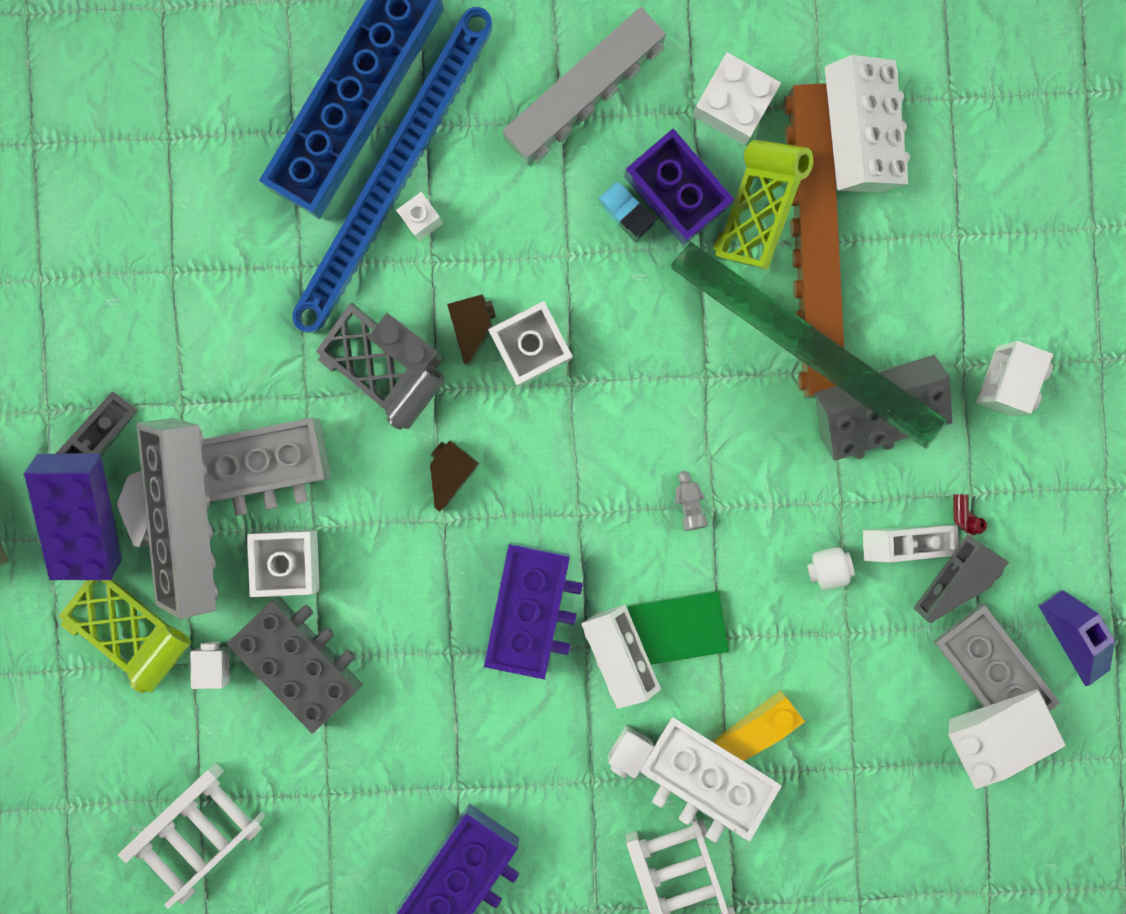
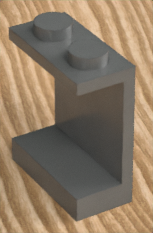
(404, 345)

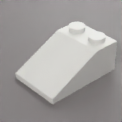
(1004, 737)

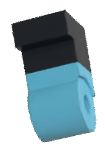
(627, 211)

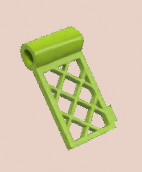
(772, 163)
(152, 659)

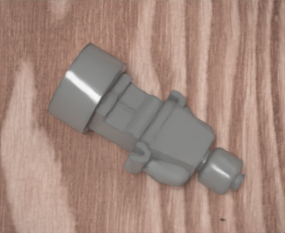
(689, 495)

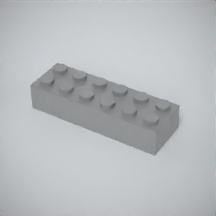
(177, 516)

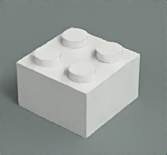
(736, 98)
(530, 344)
(1015, 379)
(283, 563)

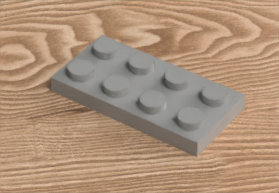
(990, 660)

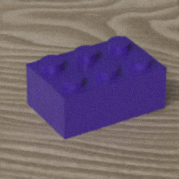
(678, 187)

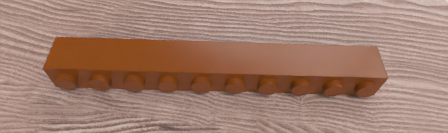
(815, 224)

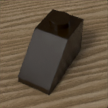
(471, 324)
(449, 472)

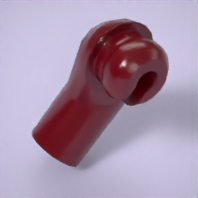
(964, 518)

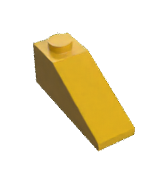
(761, 728)

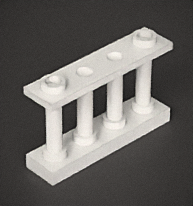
(164, 827)
(651, 878)

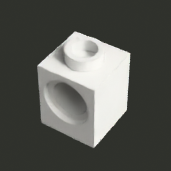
(419, 216)
(210, 666)
(629, 752)

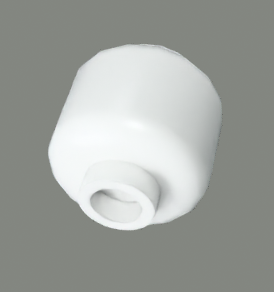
(831, 568)

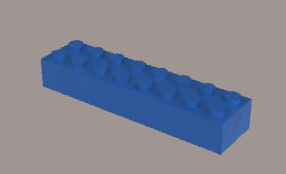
(349, 101)

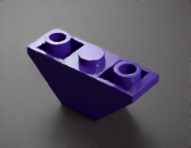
(1080, 635)

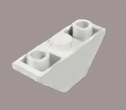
(133, 511)

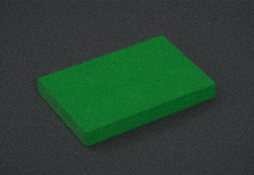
(680, 627)

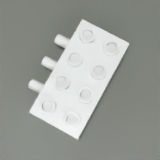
(866, 124)
(708, 782)

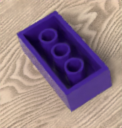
(73, 516)

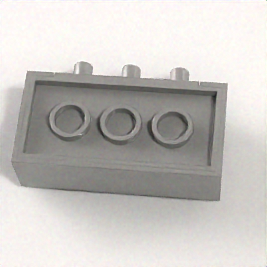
(265, 462)

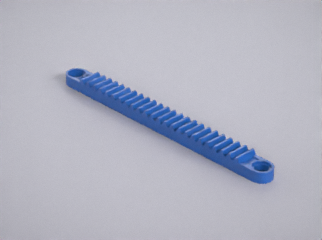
(393, 170)

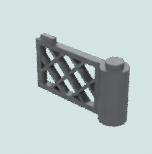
(406, 397)

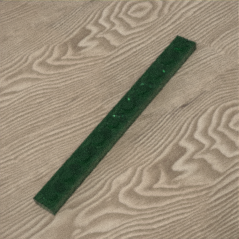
(809, 345)

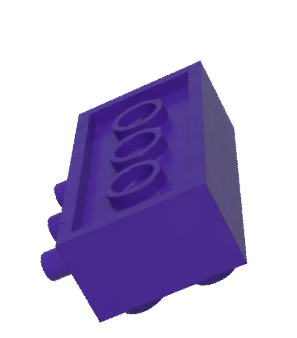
(529, 611)
(464, 868)

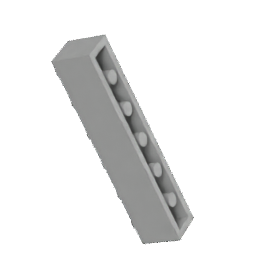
(584, 86)

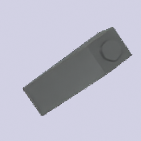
(100, 428)
(963, 577)

